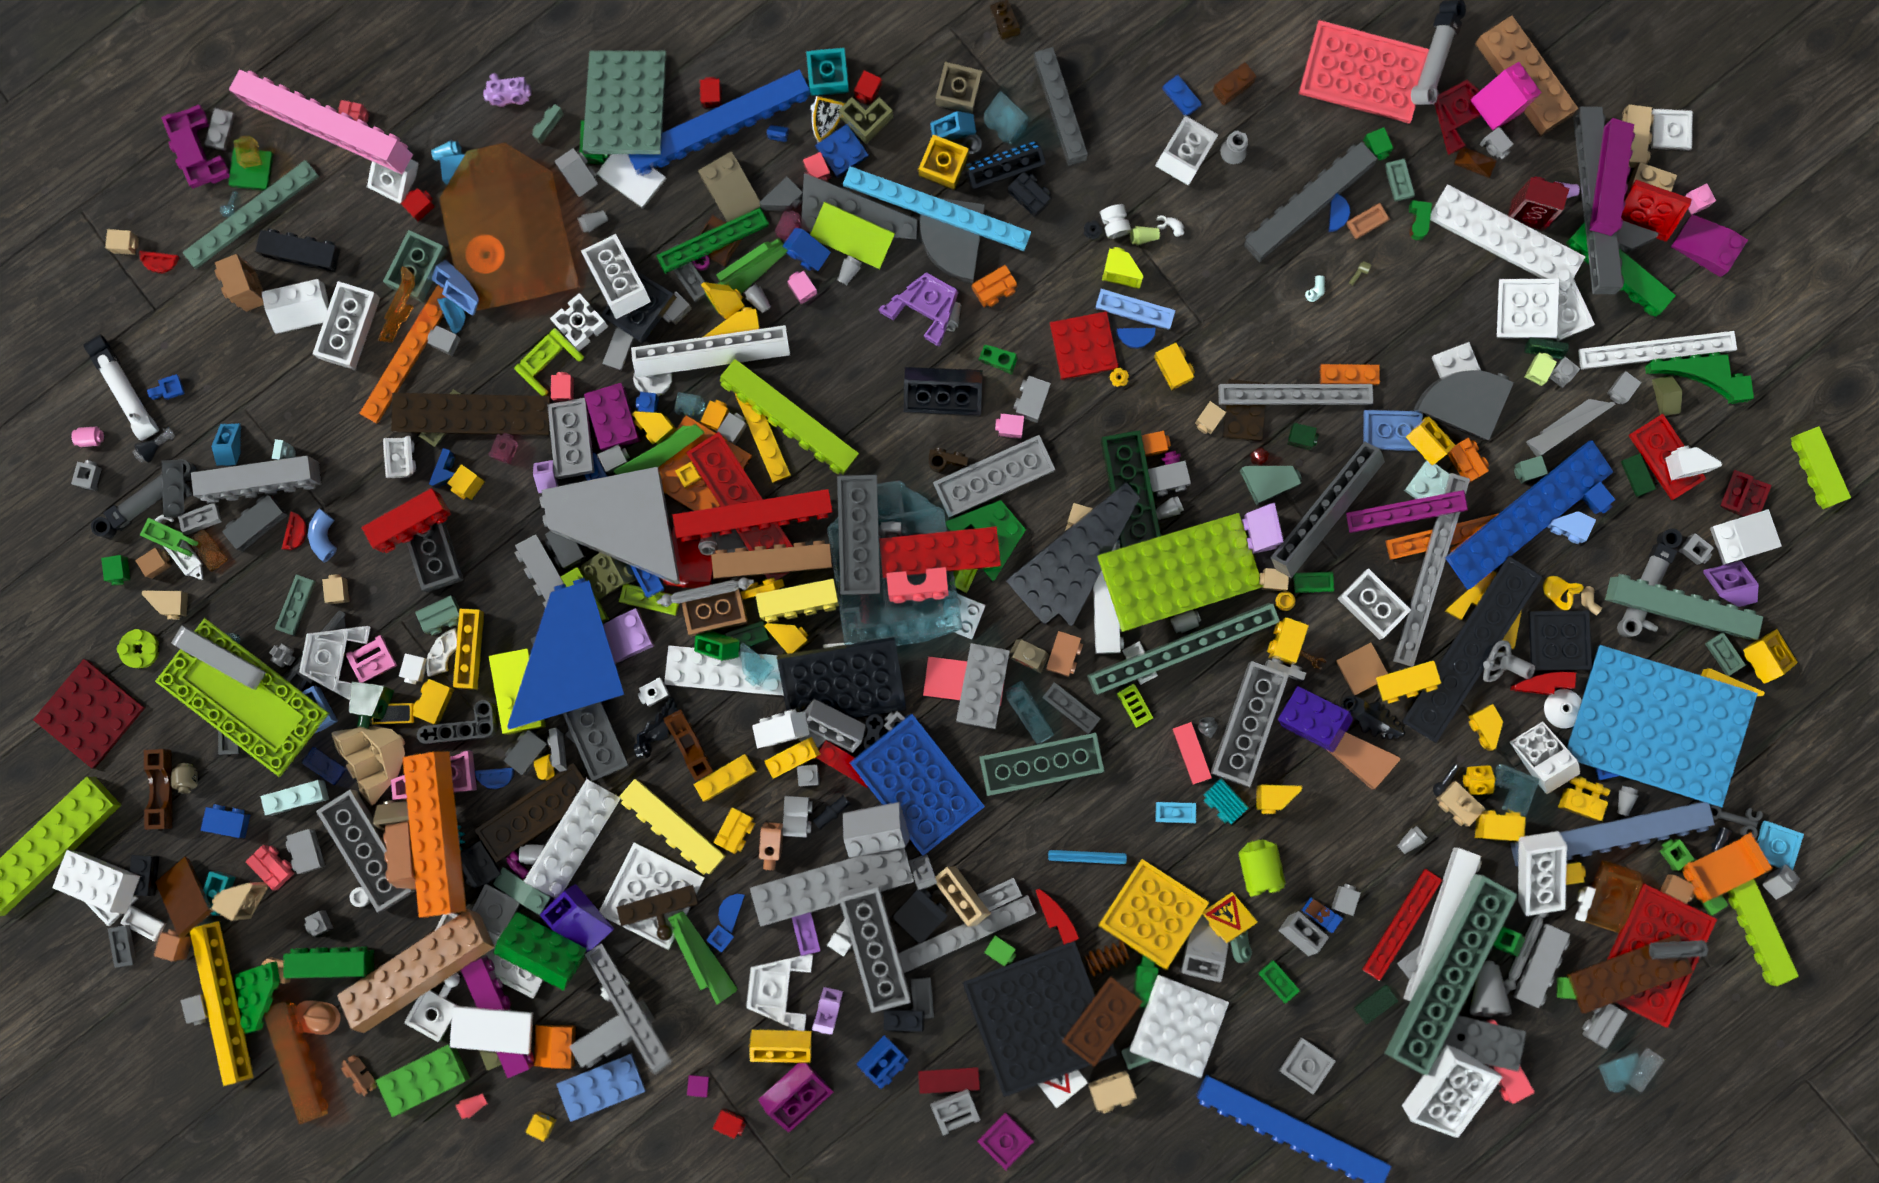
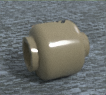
(184, 778)

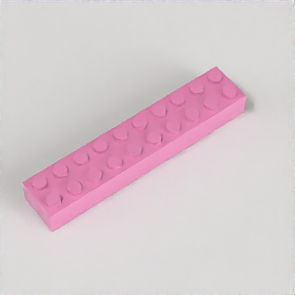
(321, 121)

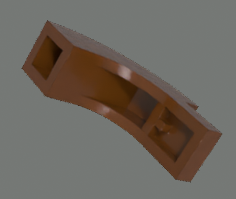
(689, 744)

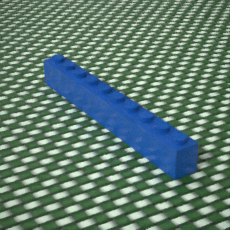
(724, 120)
(1292, 1131)

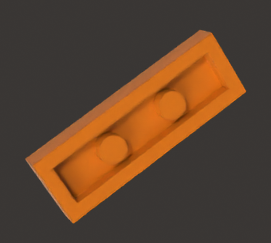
(1349, 374)

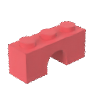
(933, 587)

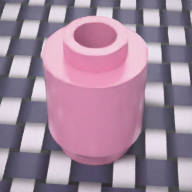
(87, 436)

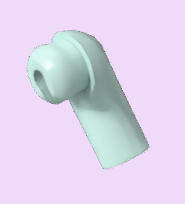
(1318, 291)

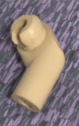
(1587, 600)

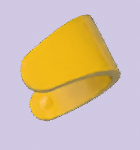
(544, 768)

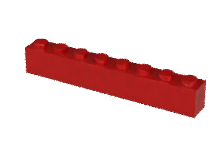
(752, 514)

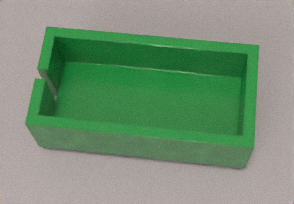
(539, 951)
(325, 963)

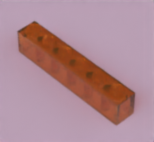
(295, 1062)

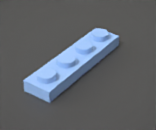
(1135, 309)

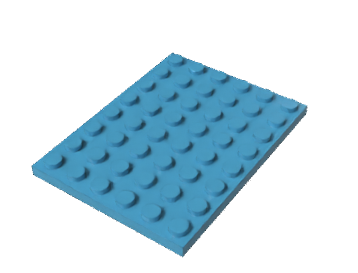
(1661, 725)

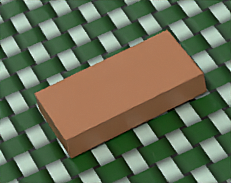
(1367, 221)

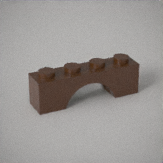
(159, 807)

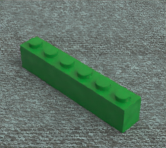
(1637, 281)

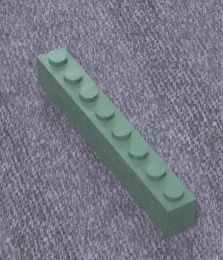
(1684, 608)

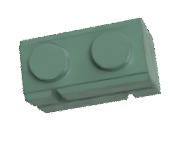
(439, 615)

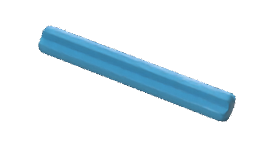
(1091, 857)

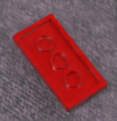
(1655, 443)

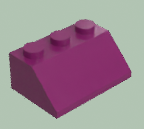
(795, 1096)

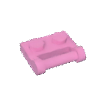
(375, 664)

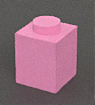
(1701, 199)
(801, 286)
(1010, 426)

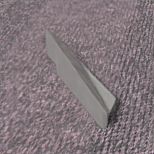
(1567, 425)

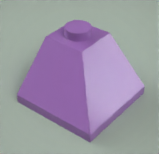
(1734, 583)

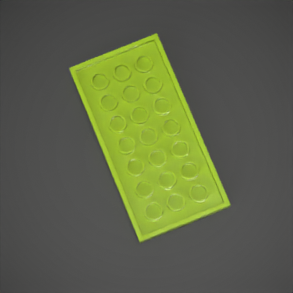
(1179, 571)

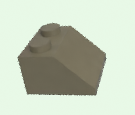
(390, 813)

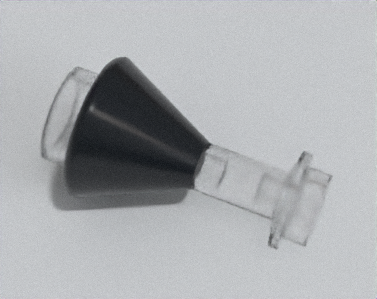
(146, 450)

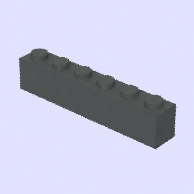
(1060, 106)

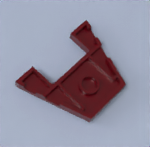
(1455, 110)

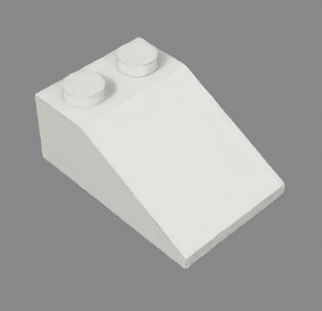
(1186, 150)
(1745, 537)

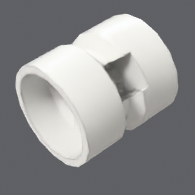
(1116, 223)

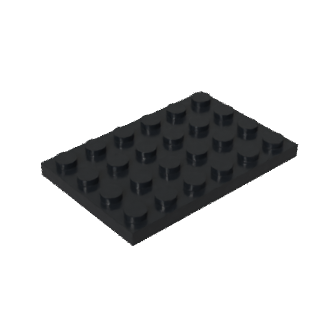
(849, 678)

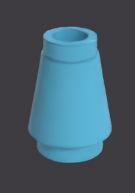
(448, 149)

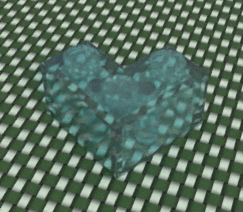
(1519, 786)

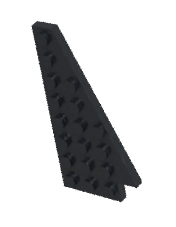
(1069, 566)

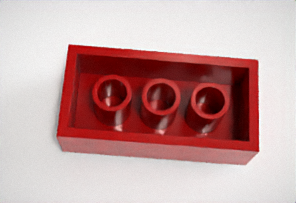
(406, 521)

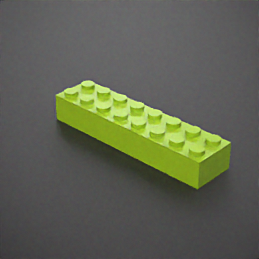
(49, 839)

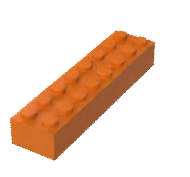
(434, 834)

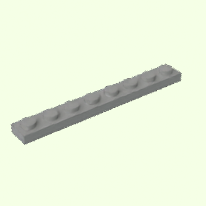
(1295, 394)
(965, 935)
(628, 1008)

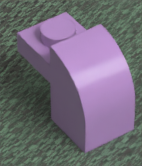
(827, 1010)

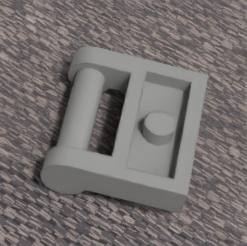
(953, 1107)

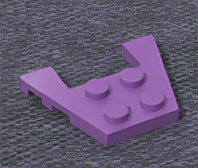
(931, 299)

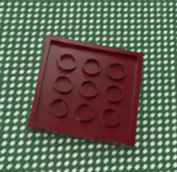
(89, 713)

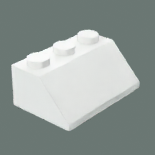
(296, 305)

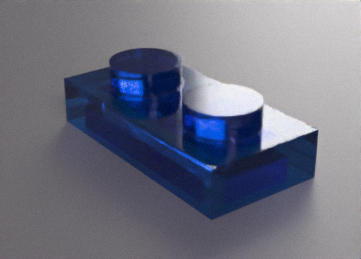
(324, 766)

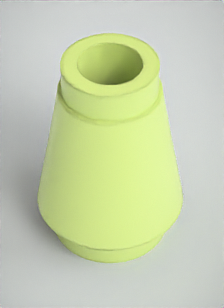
(1142, 235)

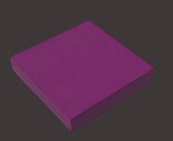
(1005, 1141)

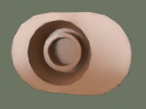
(318, 1017)

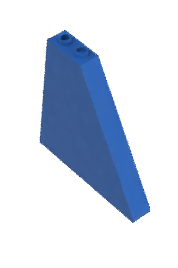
(568, 660)

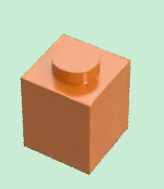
(1155, 443)

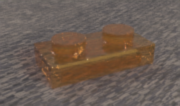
(208, 550)

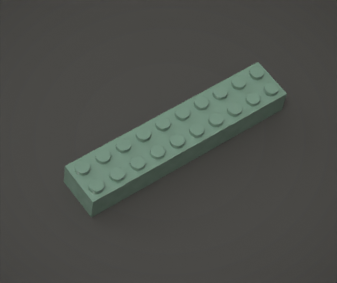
(1451, 974)

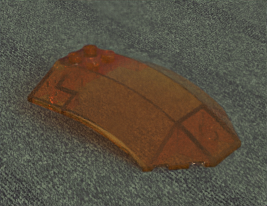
(506, 227)

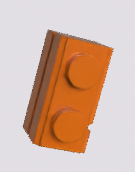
(994, 286)
(1467, 460)

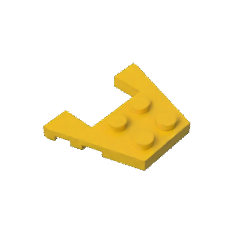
(1472, 596)

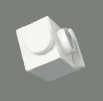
(660, 692)

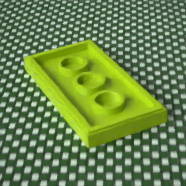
(852, 235)

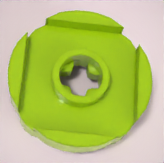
(149, 647)

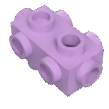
(506, 91)

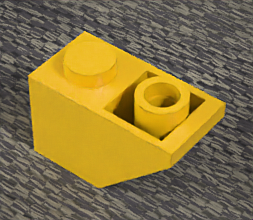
(655, 424)
(1488, 726)

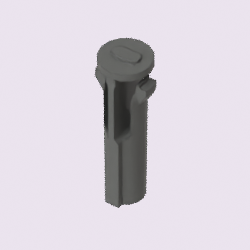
(1678, 949)

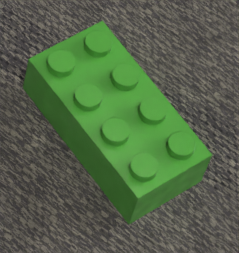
(422, 1079)

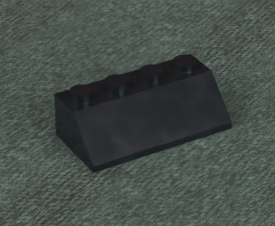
(942, 391)

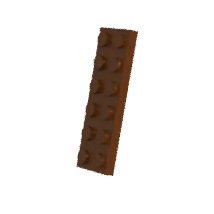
(1625, 976)

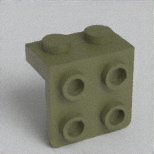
(607, 574)

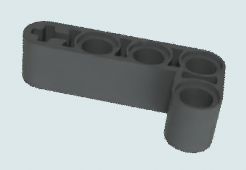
(457, 728)

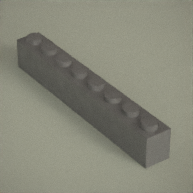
(1310, 201)
(1327, 509)

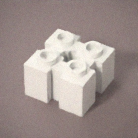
(579, 310)

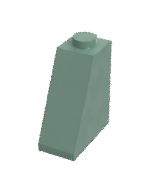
(1269, 481)

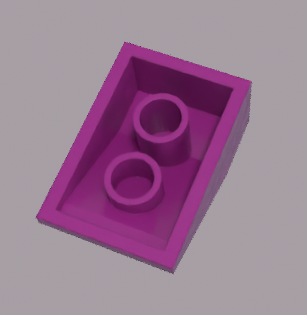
(1709, 244)

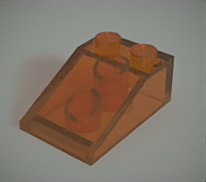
(1614, 896)

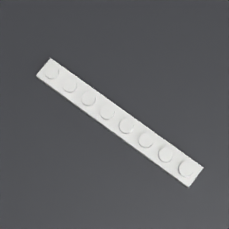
(1656, 349)

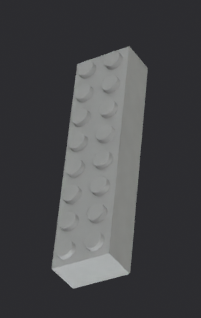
(823, 885)

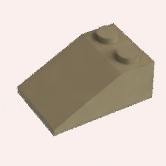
(729, 187)

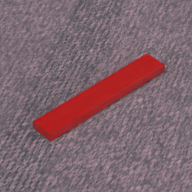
(1402, 924)

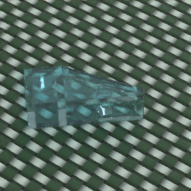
(1029, 712)

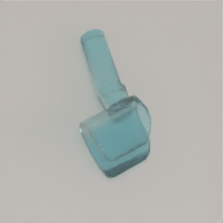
(228, 210)

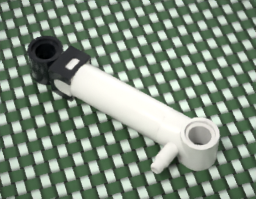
(108, 364)

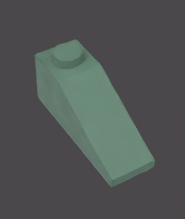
(522, 892)

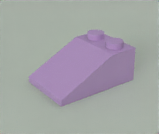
(1263, 529)
(627, 635)

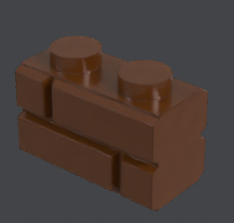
(1234, 84)

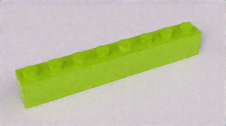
(788, 417)

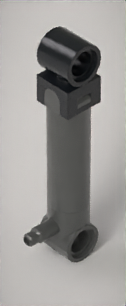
(120, 516)

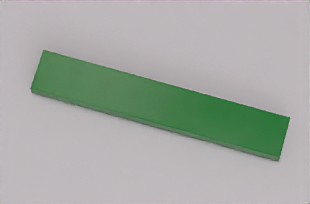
(712, 240)

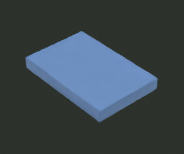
(1389, 428)

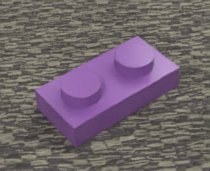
(806, 934)

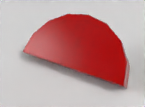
(158, 261)
(295, 532)

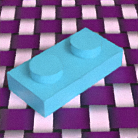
(1175, 812)

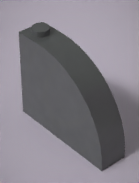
(950, 247)
(1467, 401)

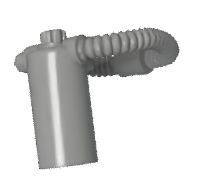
(1508, 662)

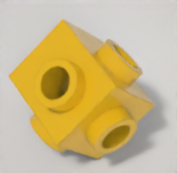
(1479, 780)

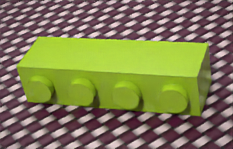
(1820, 468)

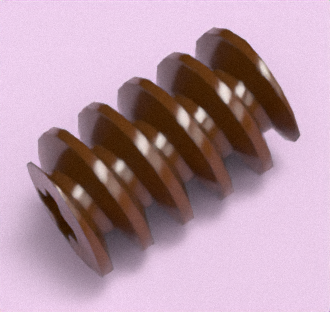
(1106, 958)

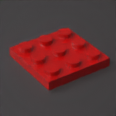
(1654, 208)
(1083, 345)

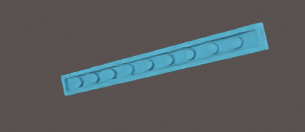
(936, 208)

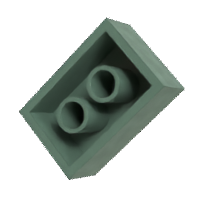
(420, 258)

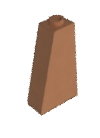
(1365, 760)

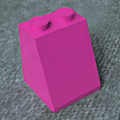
(1506, 96)

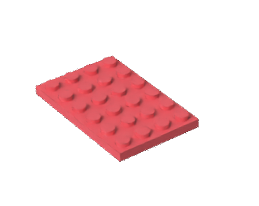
(1363, 71)

